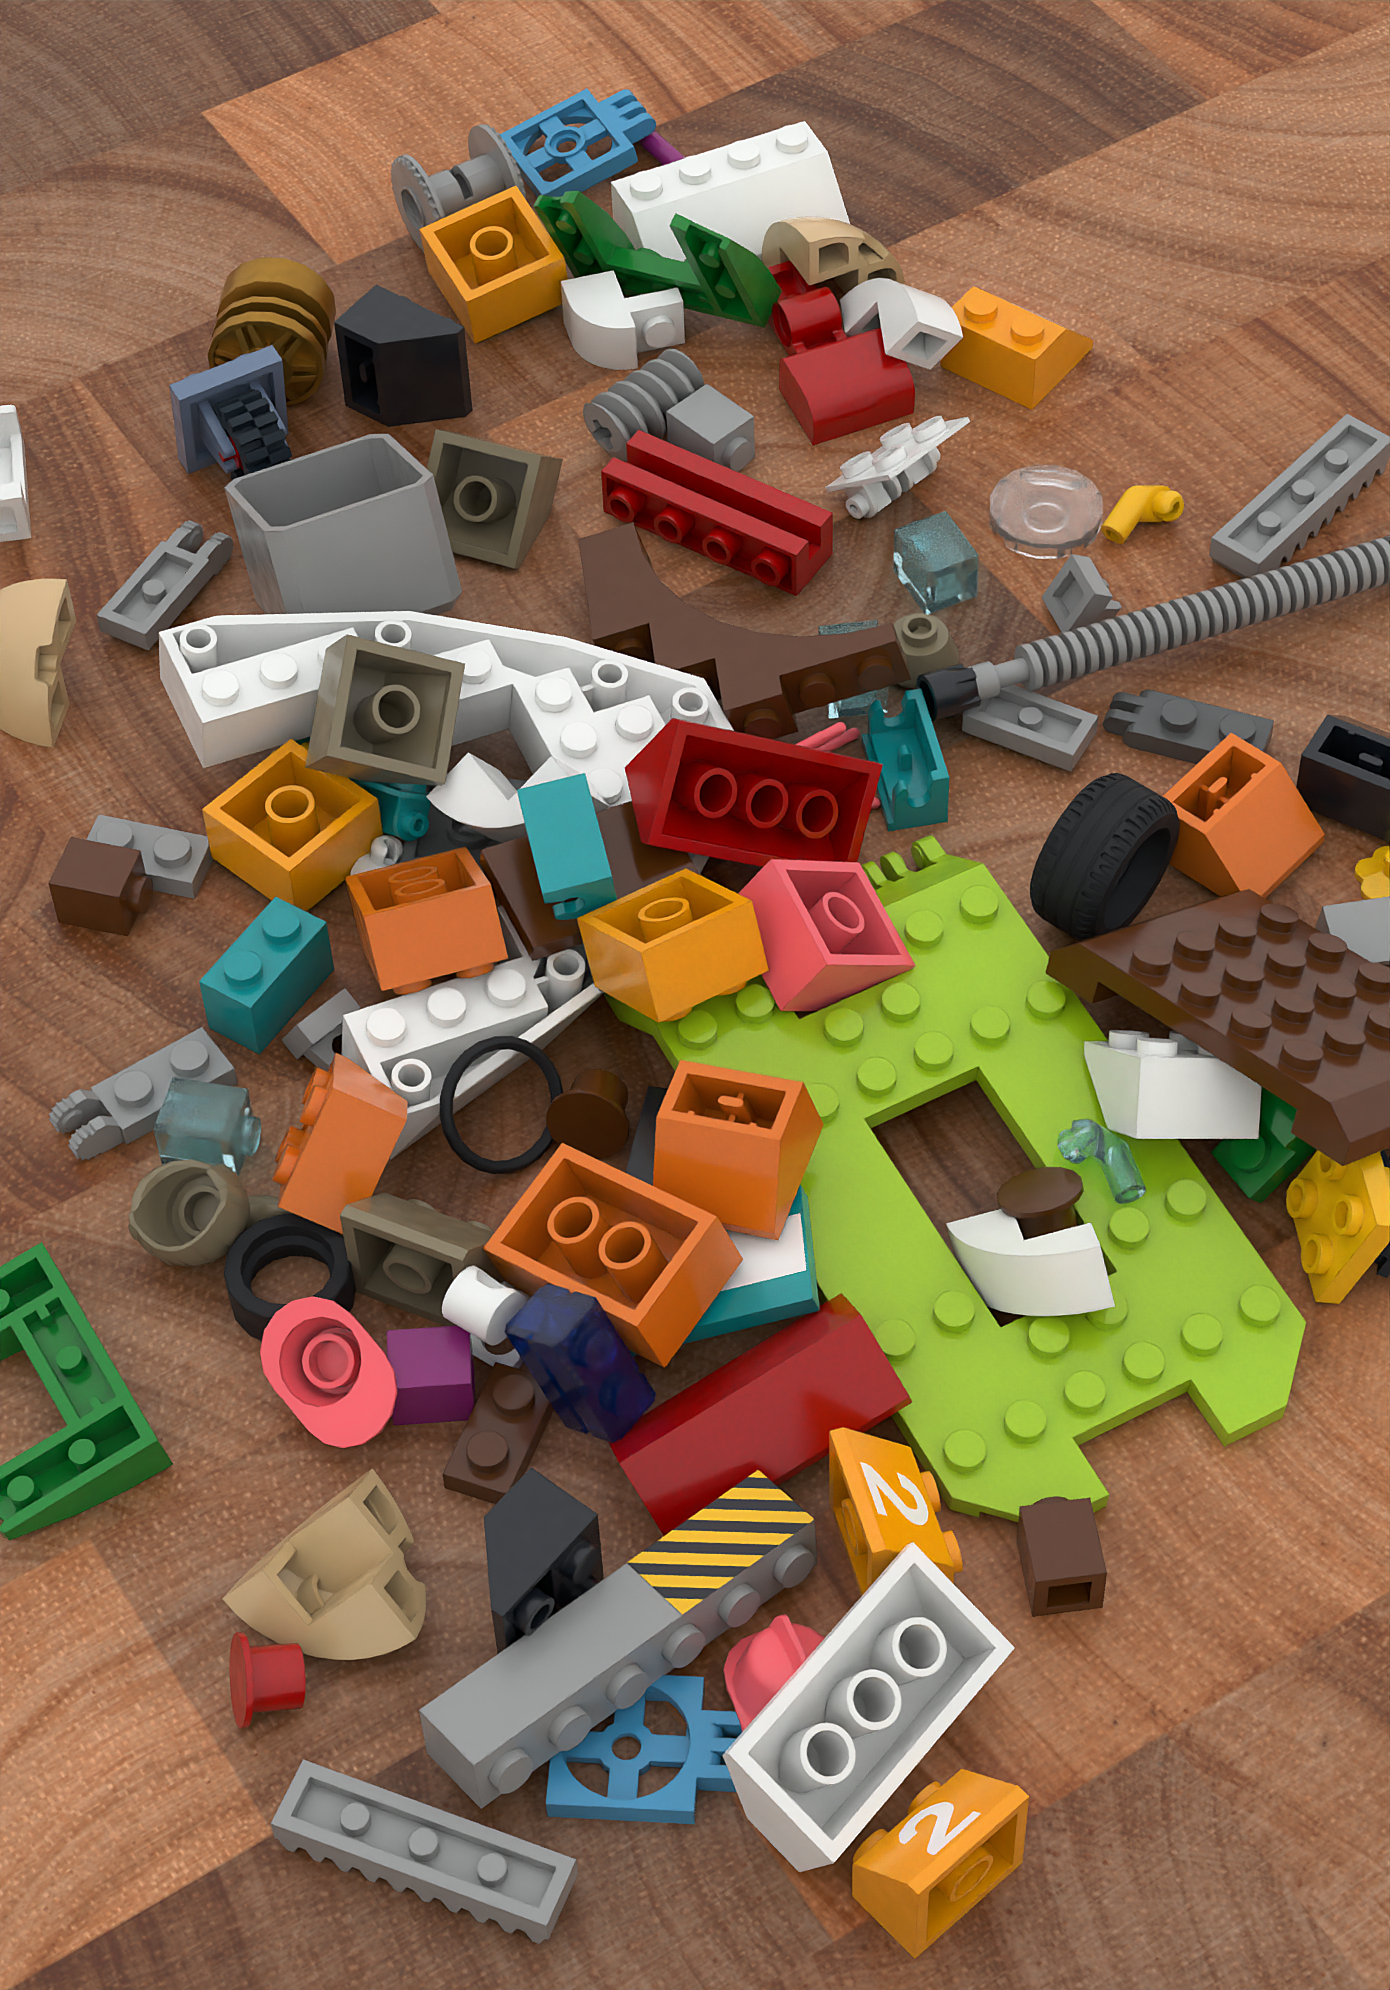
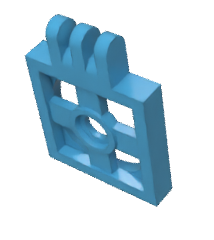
(617, 117)
(697, 1755)

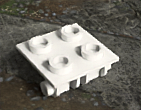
(895, 467)

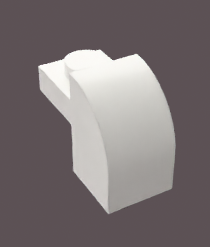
(615, 328)

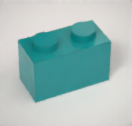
(267, 975)

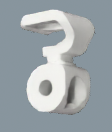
(484, 1309)

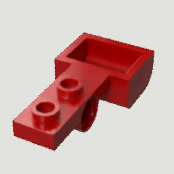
(830, 378)

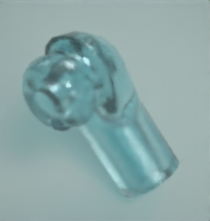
(1108, 1150)

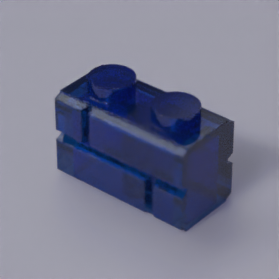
(580, 1362)

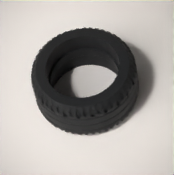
(1104, 857)

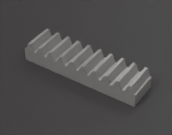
(1302, 499)
(425, 1850)

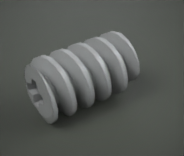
(641, 401)

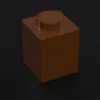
(100, 886)
(1061, 1556)

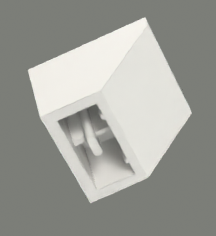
(1170, 1089)

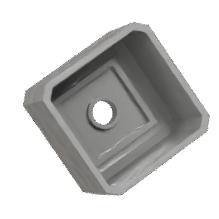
(345, 532)

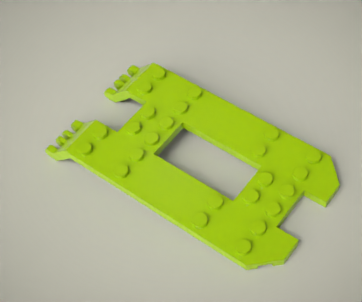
(1011, 1403)

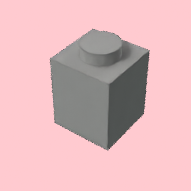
(712, 428)

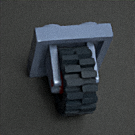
(233, 415)

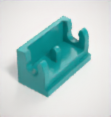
(913, 771)
(567, 846)

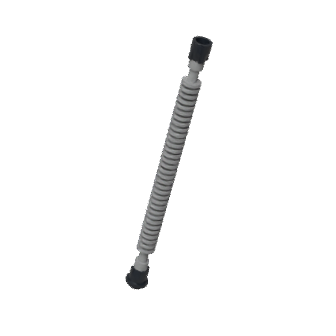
(1162, 627)

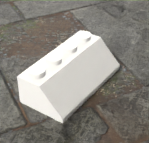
(731, 191)
(863, 1711)

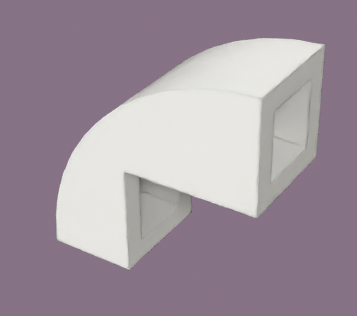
(912, 322)
(488, 802)
(1031, 1276)

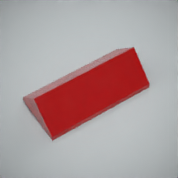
(749, 796)
(761, 1414)

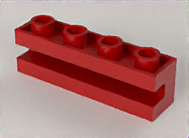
(718, 513)

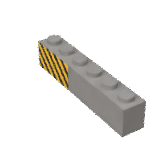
(619, 1639)

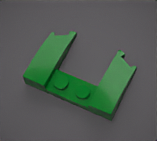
(713, 279)
(106, 1433)

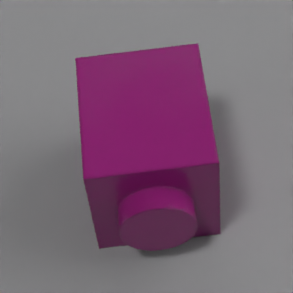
(432, 1374)

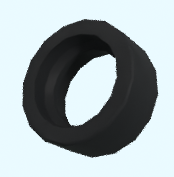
(276, 1239)

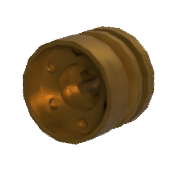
(277, 306)

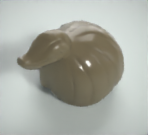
(194, 1212)

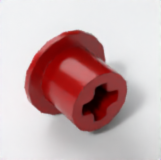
(265, 1678)

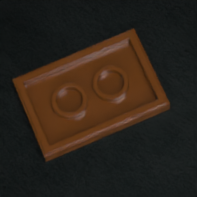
(517, 885)

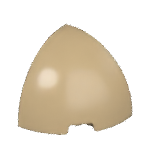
(829, 249)
(33, 638)
(338, 1580)

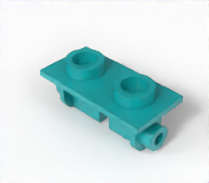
(401, 807)

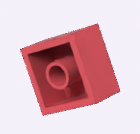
(822, 932)

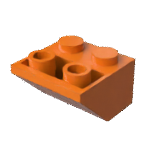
(1241, 821)
(735, 1144)
(342, 1145)

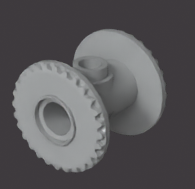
(433, 197)

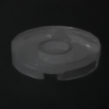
(1045, 511)

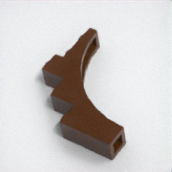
(756, 674)

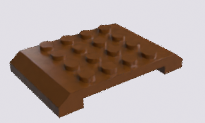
(1263, 999)

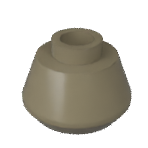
(925, 645)

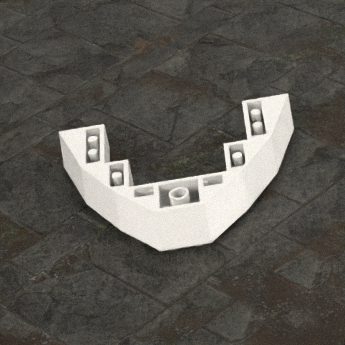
(256, 685)

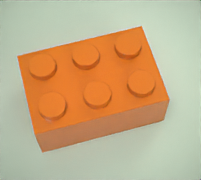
(426, 920)
(619, 1240)

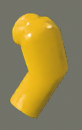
(1141, 504)

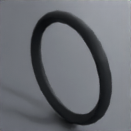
(448, 1091)

